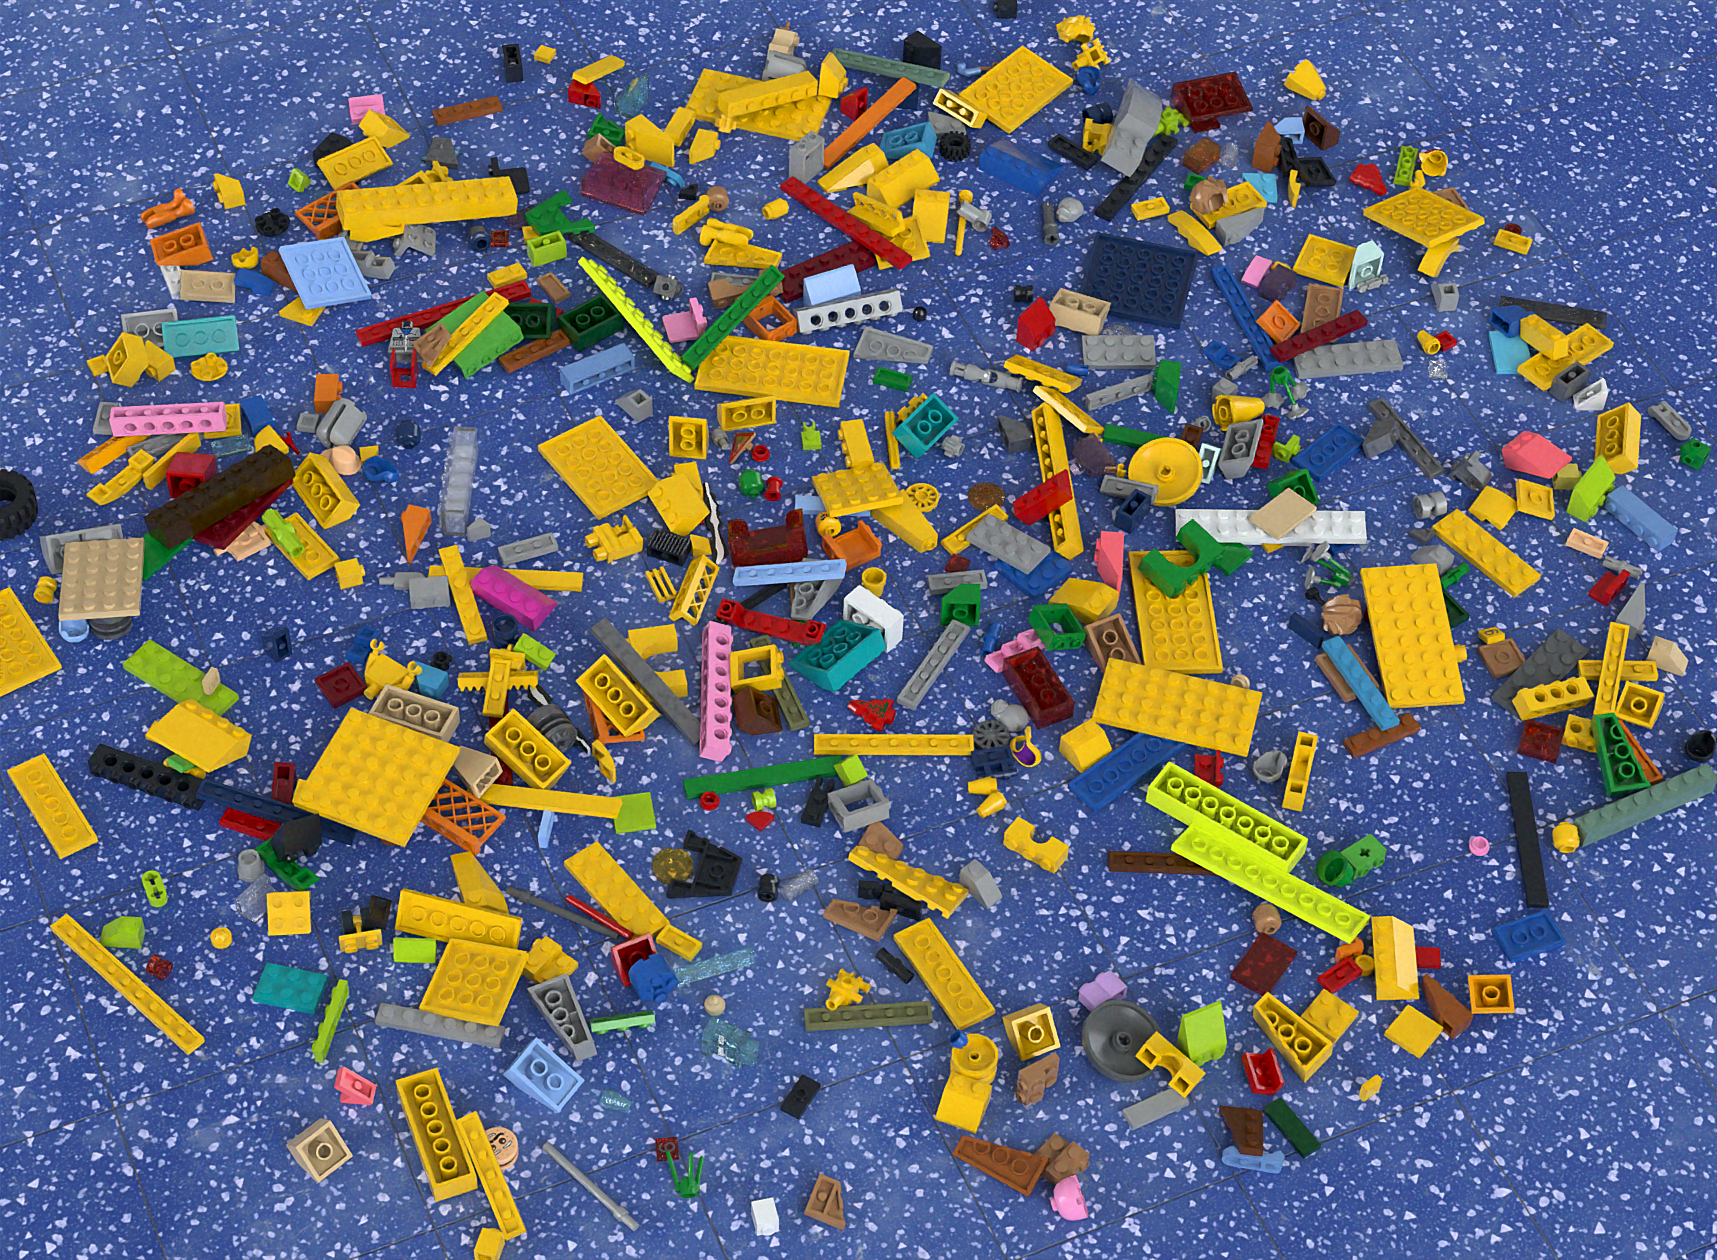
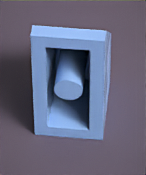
(1291, 128)

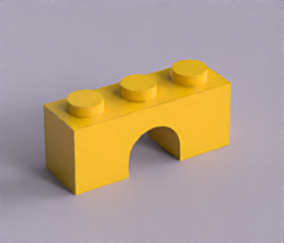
(1047, 855)
(1160, 1052)

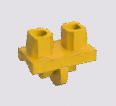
(438, 173)
(517, 659)

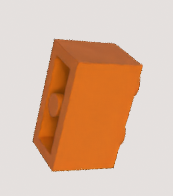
(326, 391)

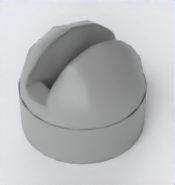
(1205, 422)

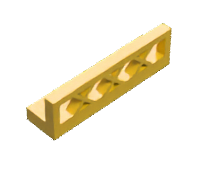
(876, 218)
(690, 586)

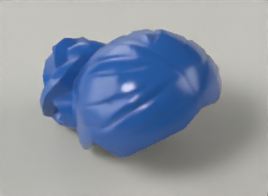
(1089, 78)
(380, 469)

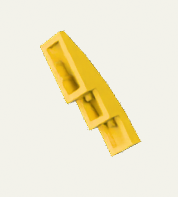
(1196, 233)

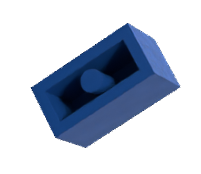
(257, 414)

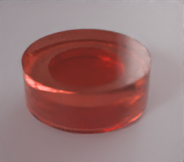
(1514, 228)

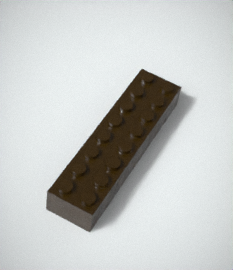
(219, 496)

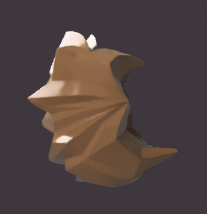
(1208, 195)
(1341, 615)

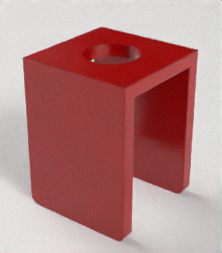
(396, 372)

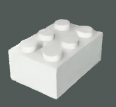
(869, 610)

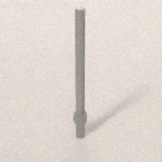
(619, 1212)

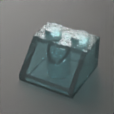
(633, 97)

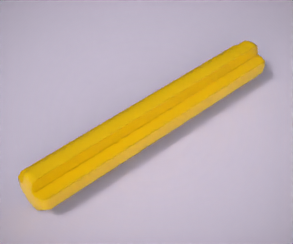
(892, 441)

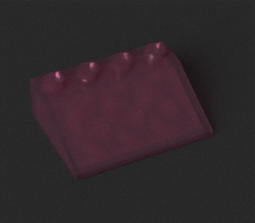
(622, 186)

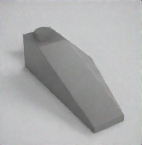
(54, 545)
(812, 596)

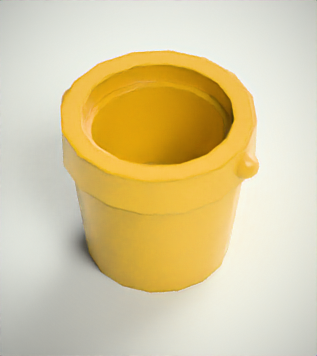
(874, 580)

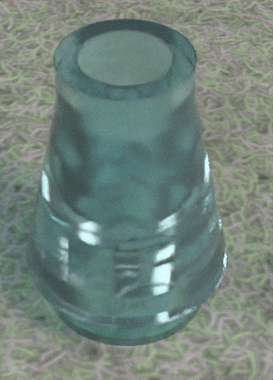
(614, 1101)

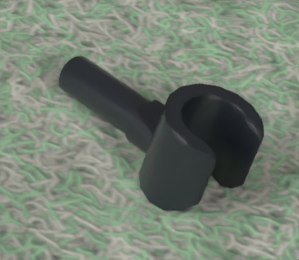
(1314, 593)

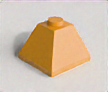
(1491, 994)

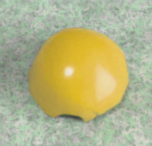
(246, 259)

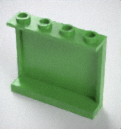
(489, 344)

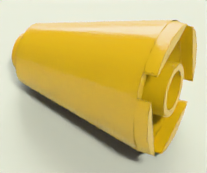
(1236, 409)

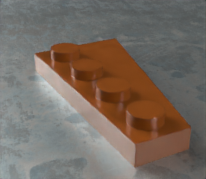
(1009, 1166)

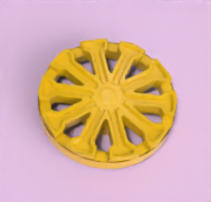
(923, 497)

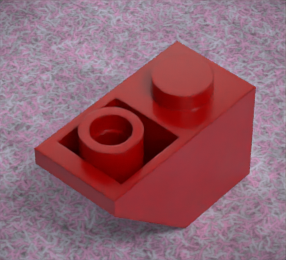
(584, 94)

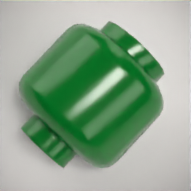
(751, 483)

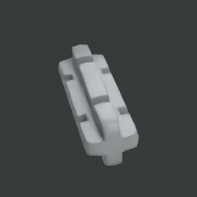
(1372, 283)

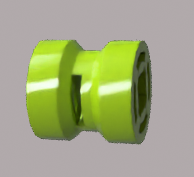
(765, 799)

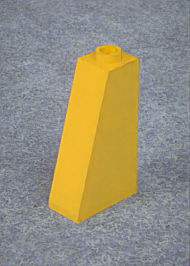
(907, 523)

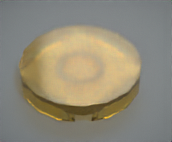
(672, 864)

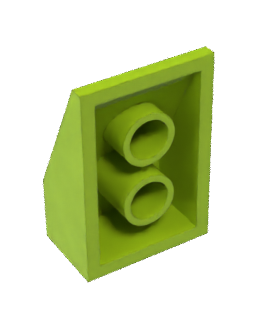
(1203, 1034)

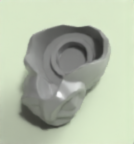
(1069, 210)
(1011, 715)
(1270, 766)

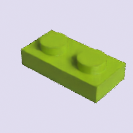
(534, 651)

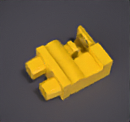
(1097, 134)
(614, 541)

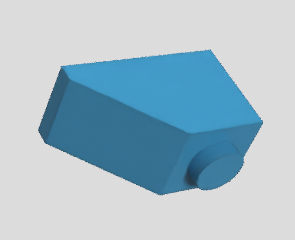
(431, 681)

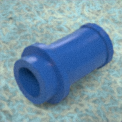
(1077, 369)

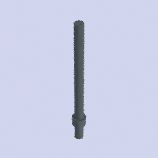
(526, 898)

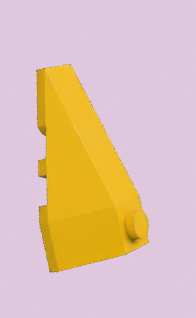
(855, 169)

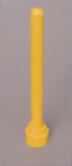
(967, 196)

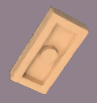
(1587, 543)

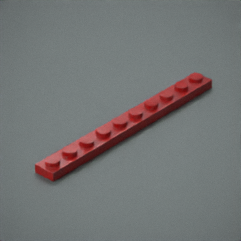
(846, 223)
(428, 317)

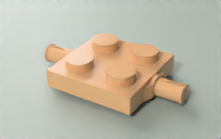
(247, 543)

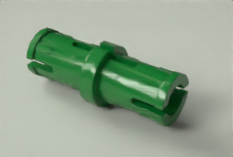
(1452, 575)

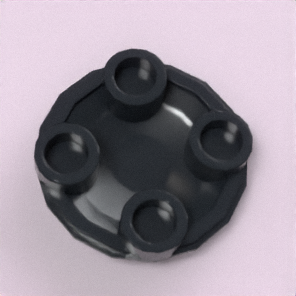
(272, 223)

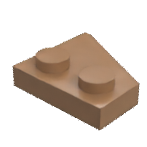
(432, 343)
(881, 840)
(826, 1202)

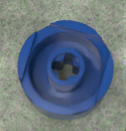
(653, 978)

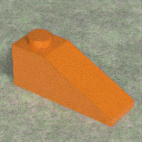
(415, 525)

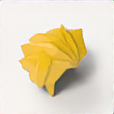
(1076, 28)

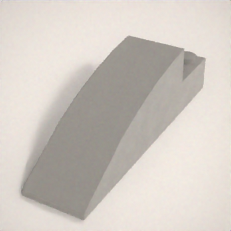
(1132, 128)

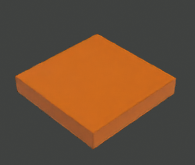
(1278, 322)

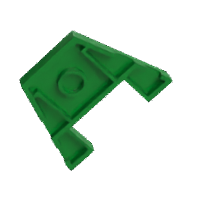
(549, 218)

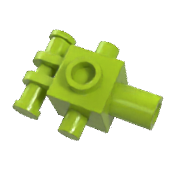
(1169, 121)

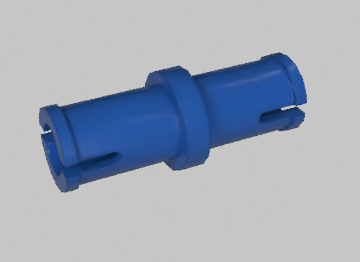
(991, 639)

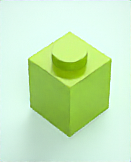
(851, 770)

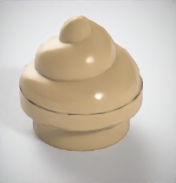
(1240, 681)
(714, 1005)

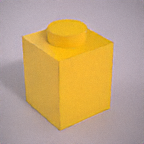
(349, 573)
(489, 1244)

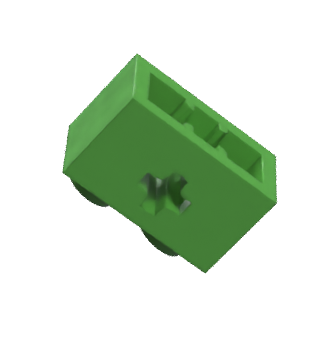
(1365, 855)

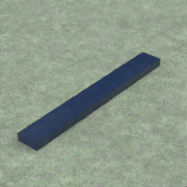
(269, 809)

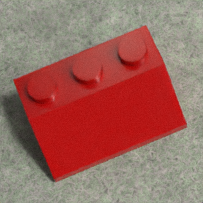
(1043, 498)

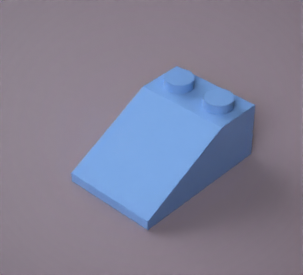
(543, 1075)

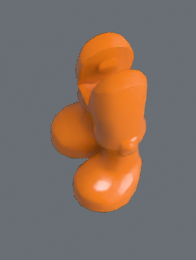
(168, 212)

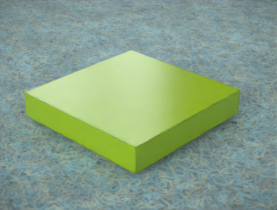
(635, 813)

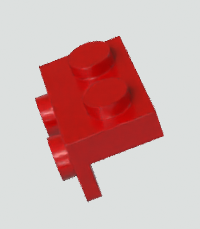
(1263, 1072)

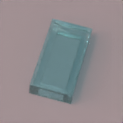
(231, 446)

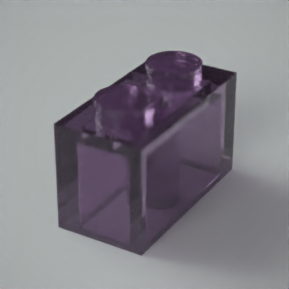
(1277, 284)

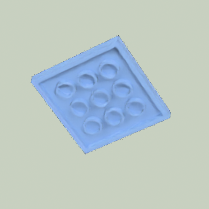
(324, 272)

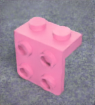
(685, 325)

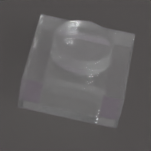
(1437, 369)

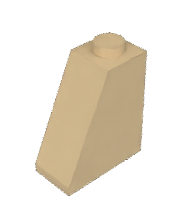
(476, 770)

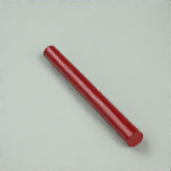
(599, 917)

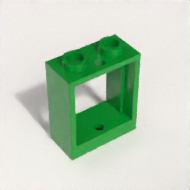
(1060, 613)

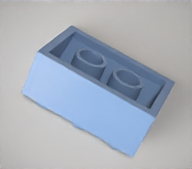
(831, 286)

